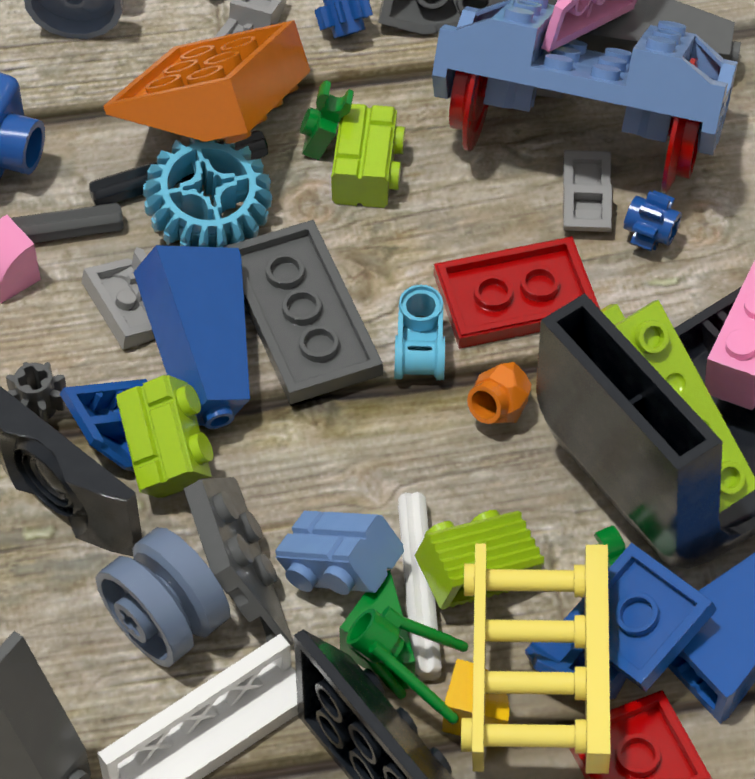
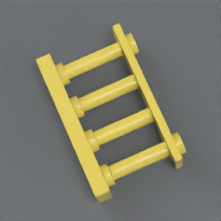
(586, 683)

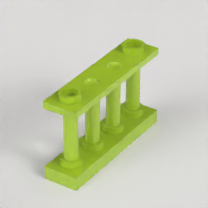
(658, 342)

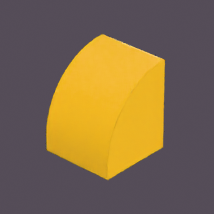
(460, 700)

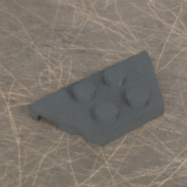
(233, 551)

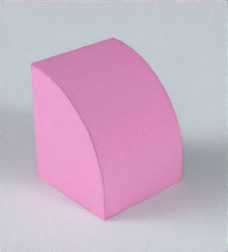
(17, 260)

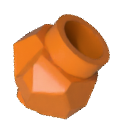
(499, 394)

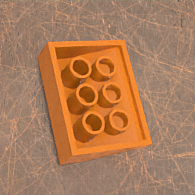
(216, 84)

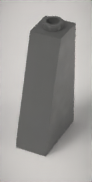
(629, 28)

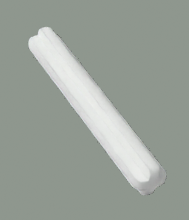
(419, 597)

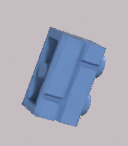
(339, 551)

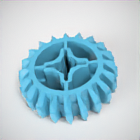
(226, 175)

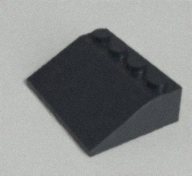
(355, 720)

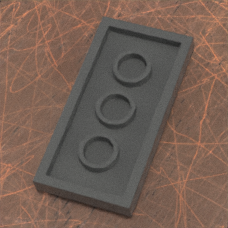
(305, 313)

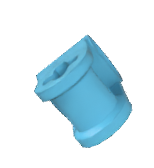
(420, 340)

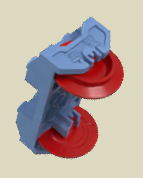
(667, 82)

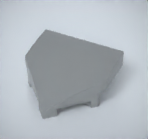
(119, 299)

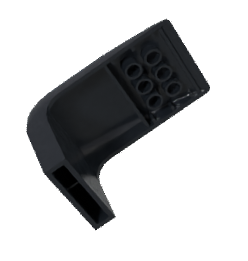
(640, 435)

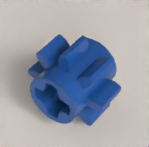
(343, 16)
(652, 220)

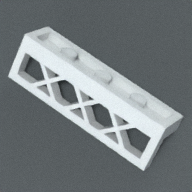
(211, 721)

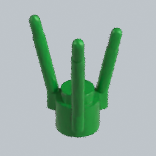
(378, 643)

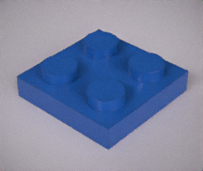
(649, 616)

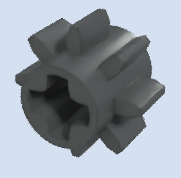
(38, 389)

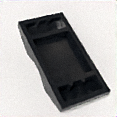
(67, 479)

